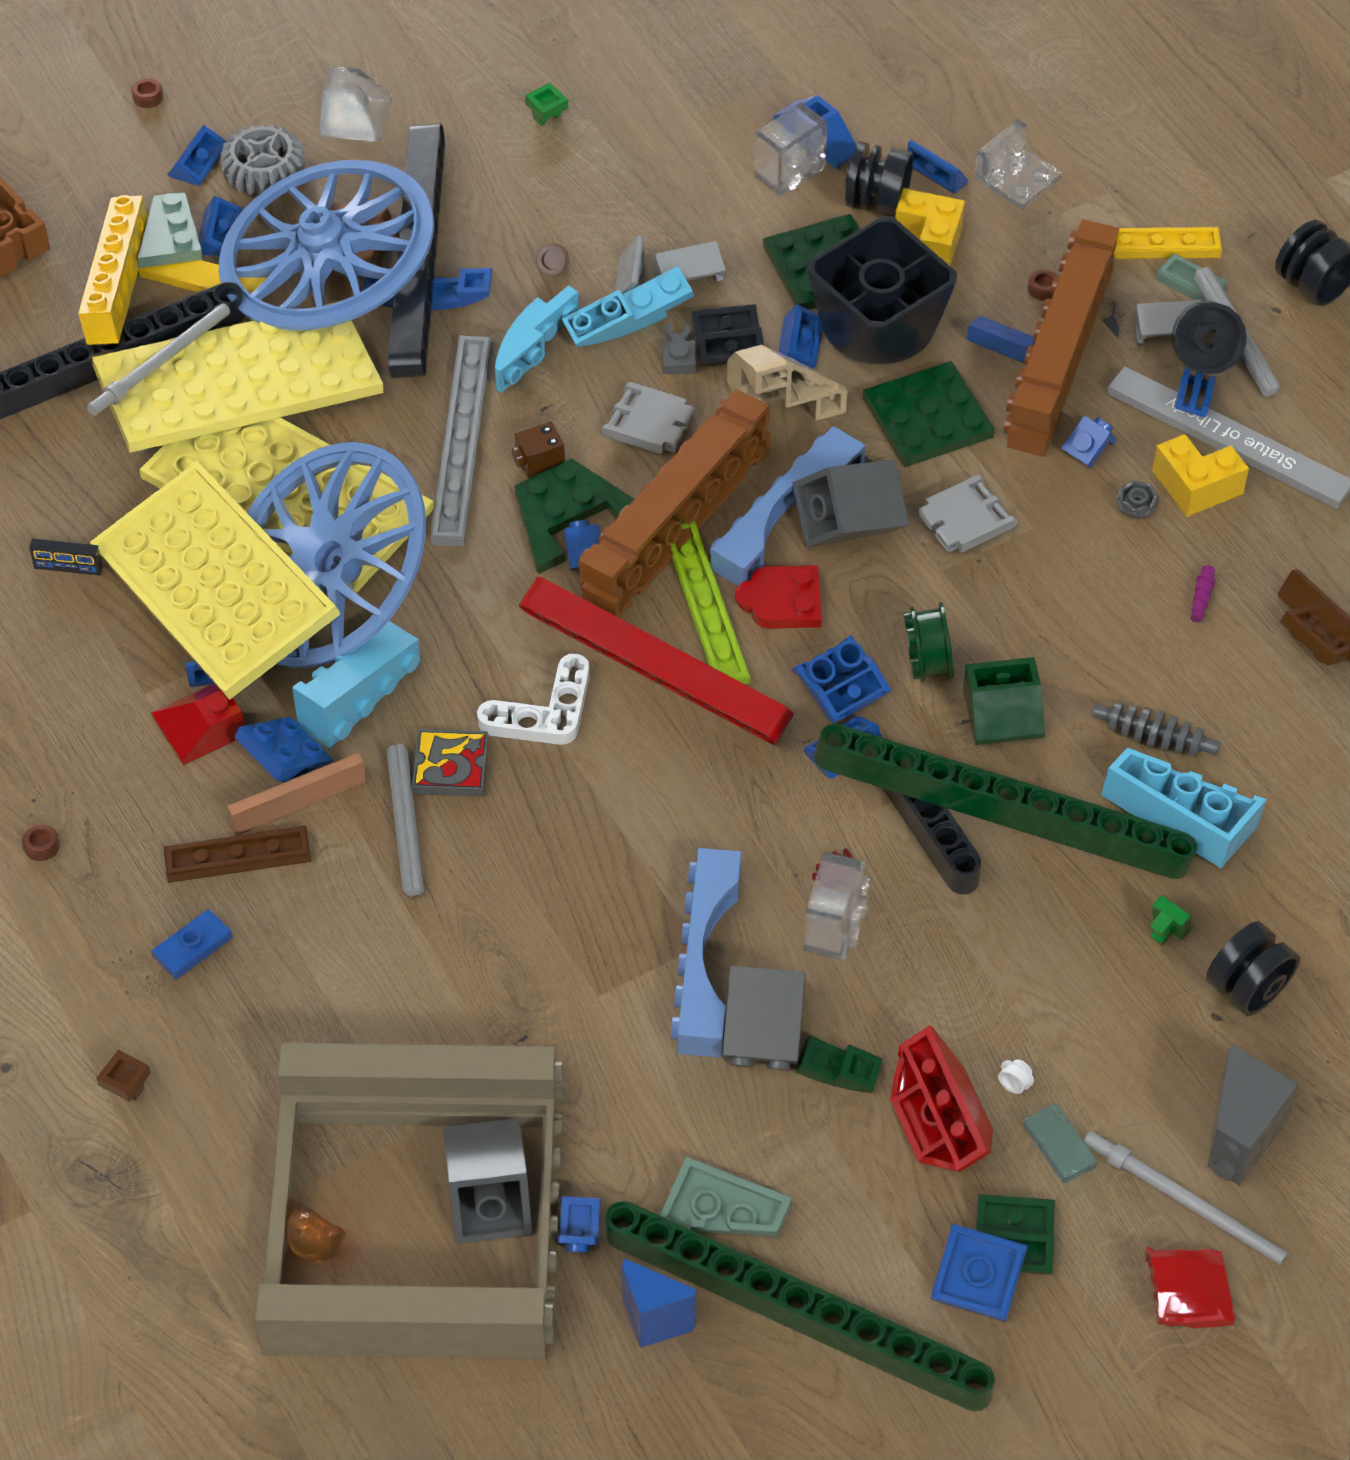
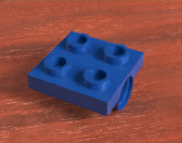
(282, 748)

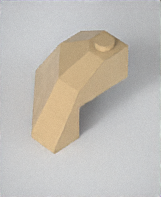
(775, 376)

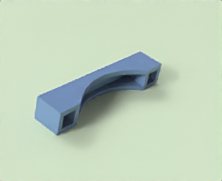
(743, 547)
(702, 1013)

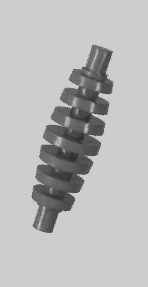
(1155, 729)

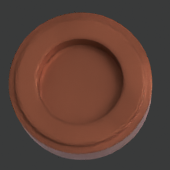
(147, 93)
(1040, 284)
(40, 842)

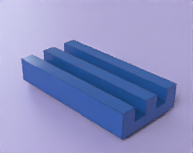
(1197, 383)

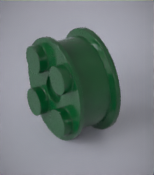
(928, 642)

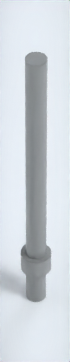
(118, 391)
(1121, 1157)

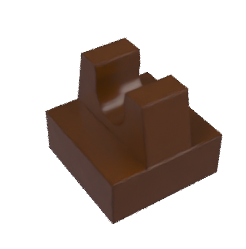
(124, 1076)

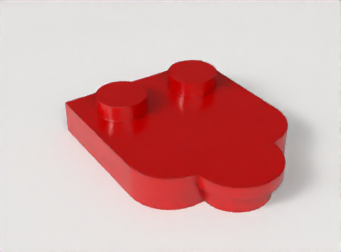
(782, 597)

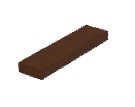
(237, 854)

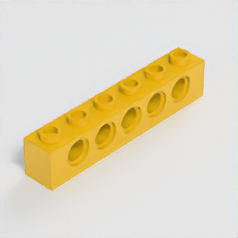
(113, 271)

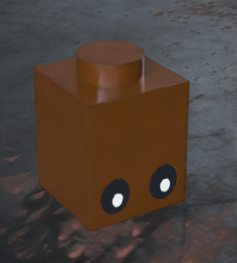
(538, 449)

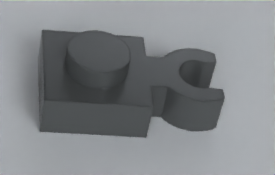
(678, 352)

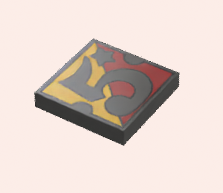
(450, 762)

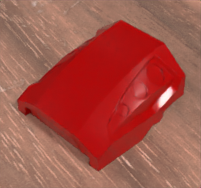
(1190, 1288)

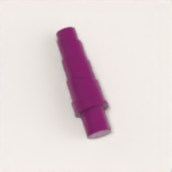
(1203, 589)

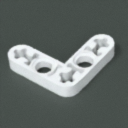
(547, 718)

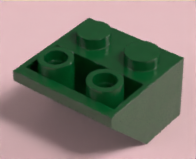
(1004, 700)

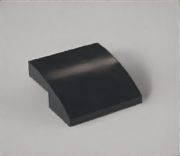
(725, 331)

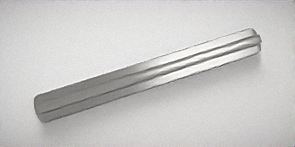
(1251, 356)
(405, 820)

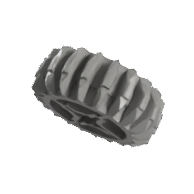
(261, 153)

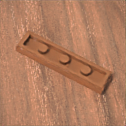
(296, 793)

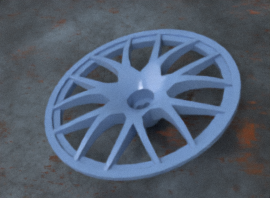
(328, 242)
(332, 545)

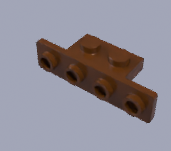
(1315, 619)

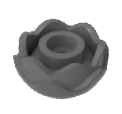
(1137, 499)

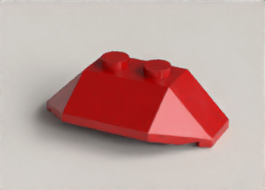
(939, 1104)

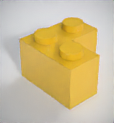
(932, 220)
(1198, 480)

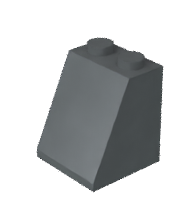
(850, 502)
(764, 1017)
(1248, 1115)
(487, 1180)

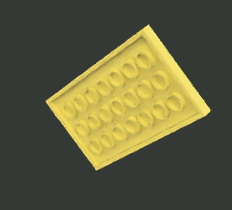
(237, 380)
(253, 454)
(215, 579)

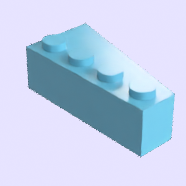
(354, 684)
(1210, 814)

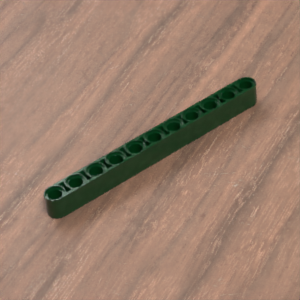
(1005, 801)
(805, 1320)

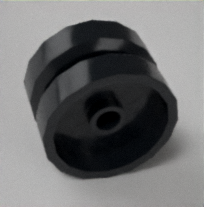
(1227, 343)
(1252, 968)

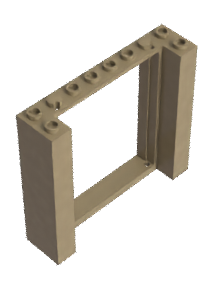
(411, 1088)

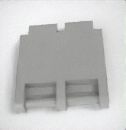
(651, 420)
(964, 517)

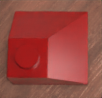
(199, 723)

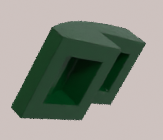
(841, 1068)

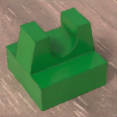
(546, 103)
(1168, 921)

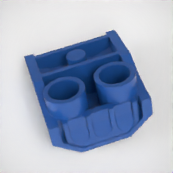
(843, 680)

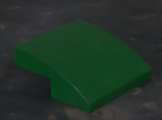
(1021, 1221)

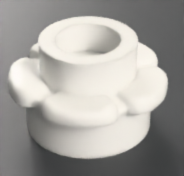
(1015, 1076)

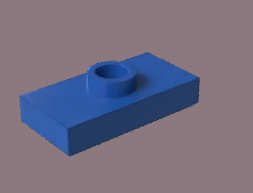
(192, 944)

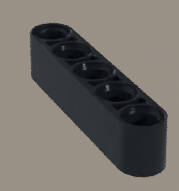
(931, 836)

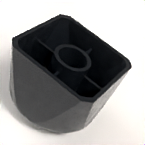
(880, 292)

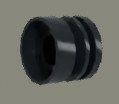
(879, 179)
(1315, 262)

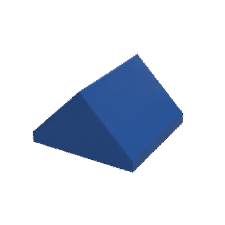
(656, 1304)

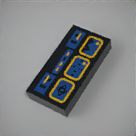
(66, 556)

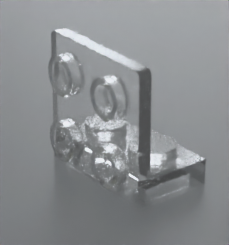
(1013, 169)

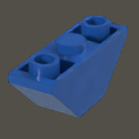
(839, 143)

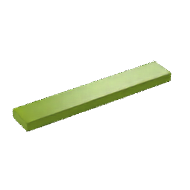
(708, 607)

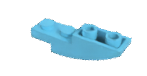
(628, 312)
(525, 339)

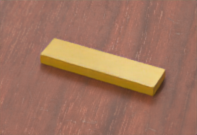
(1164, 242)
(193, 276)

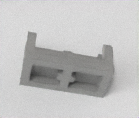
(694, 261)
(1157, 318)

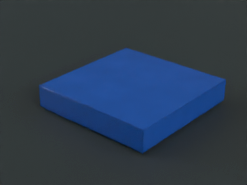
(979, 1272)

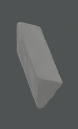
(630, 266)

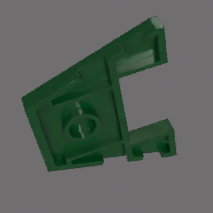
(561, 497)

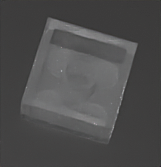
(790, 149)
(836, 906)

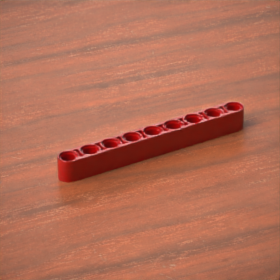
(656, 660)

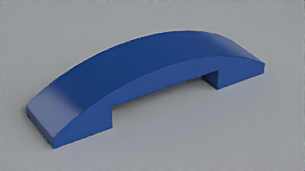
(452, 293)

